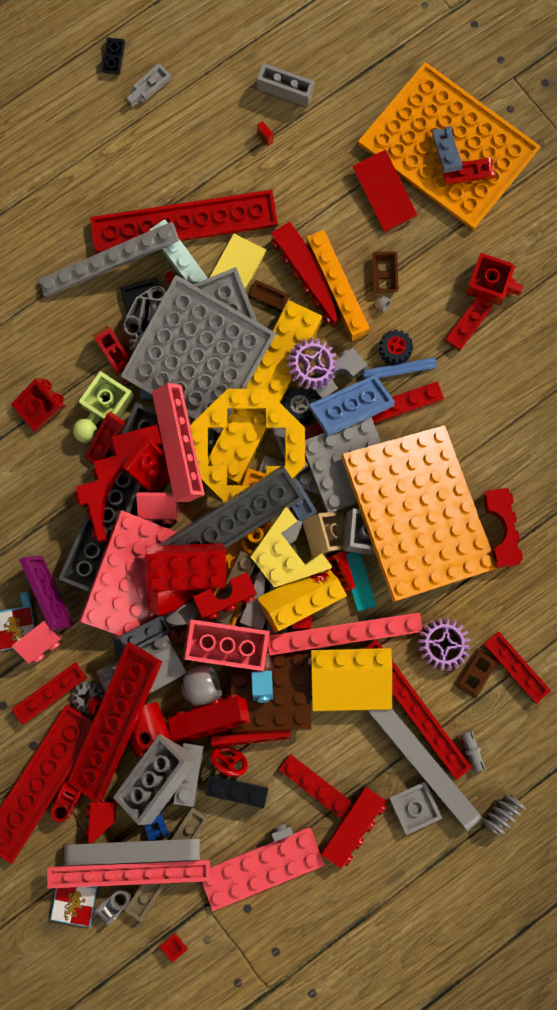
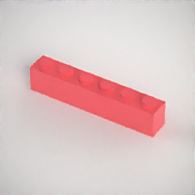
(178, 443)

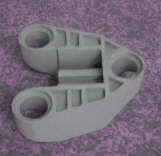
(138, 309)

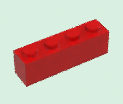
(209, 719)
(353, 827)

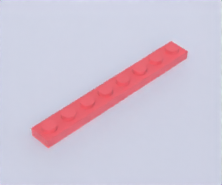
(344, 633)
(128, 873)

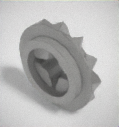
(82, 689)

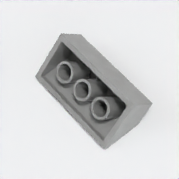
(163, 650)
(154, 780)

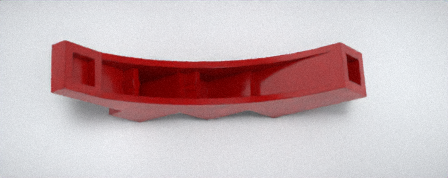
(107, 471)

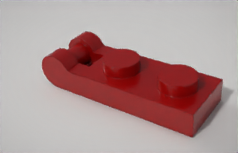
(471, 172)

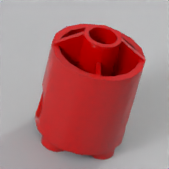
(150, 724)

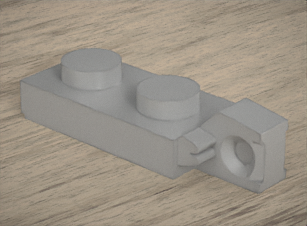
(148, 85)

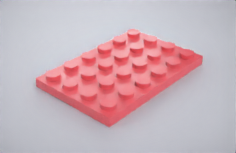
(120, 587)

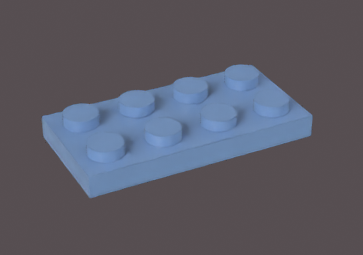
(351, 405)

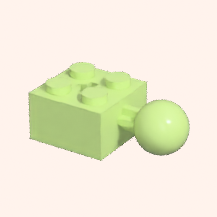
(92, 401)

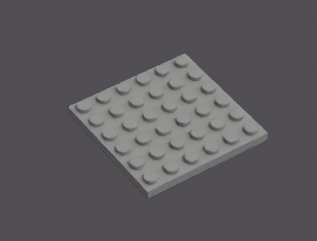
(198, 346)

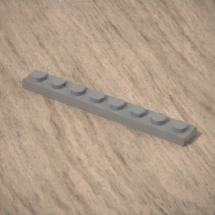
(109, 259)

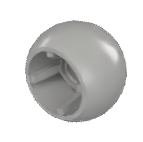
(201, 685)

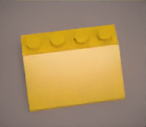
(351, 679)

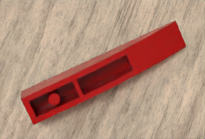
(304, 268)

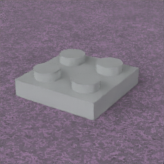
(415, 808)

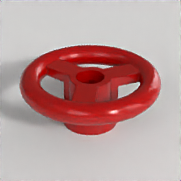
(227, 763)

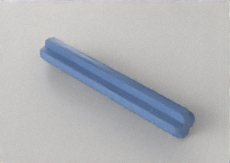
(401, 368)

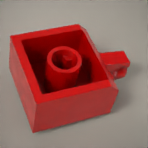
(501, 284)

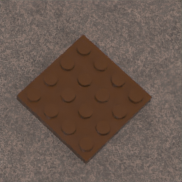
(291, 694)

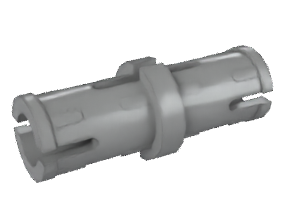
(473, 751)

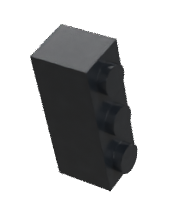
(237, 791)

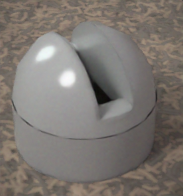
(382, 303)

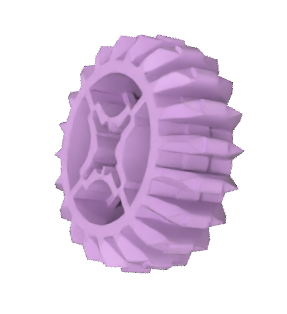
(305, 359)
(443, 652)

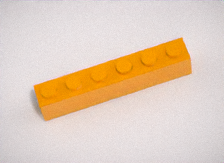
(338, 285)

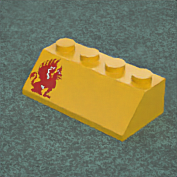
(300, 599)

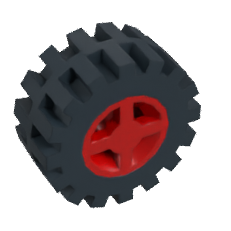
(399, 341)

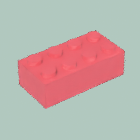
(226, 645)

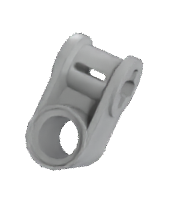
(110, 908)

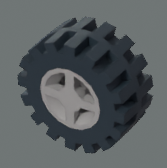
(302, 399)

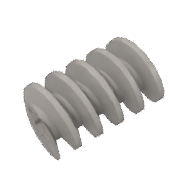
(503, 814)

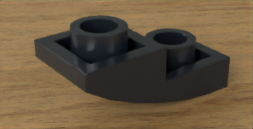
(113, 56)

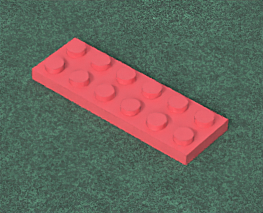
(262, 868)

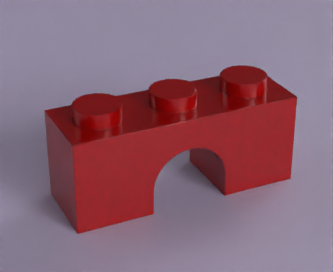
(241, 592)

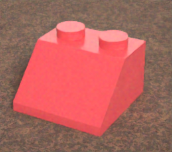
(157, 507)
(37, 642)

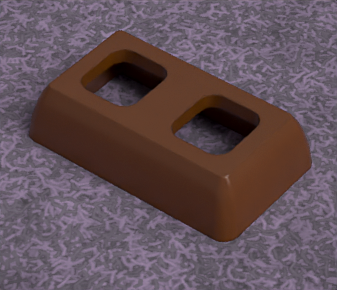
(392, 274)
(470, 668)

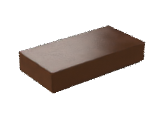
(268, 296)

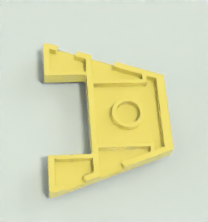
(279, 559)

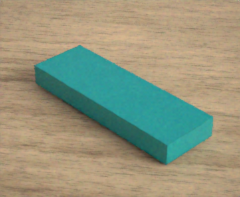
(362, 592)

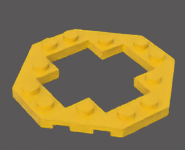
(216, 417)

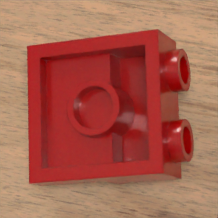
(38, 403)

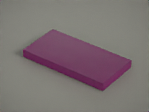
(46, 592)

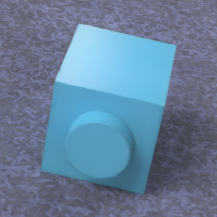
(262, 686)

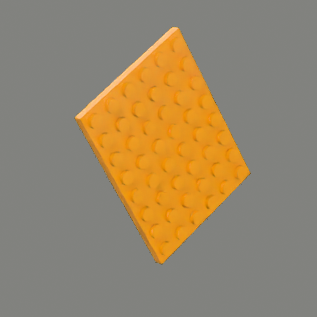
(479, 133)
(418, 512)

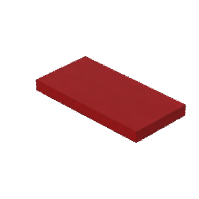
(385, 191)
(148, 466)

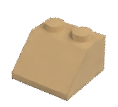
(325, 532)

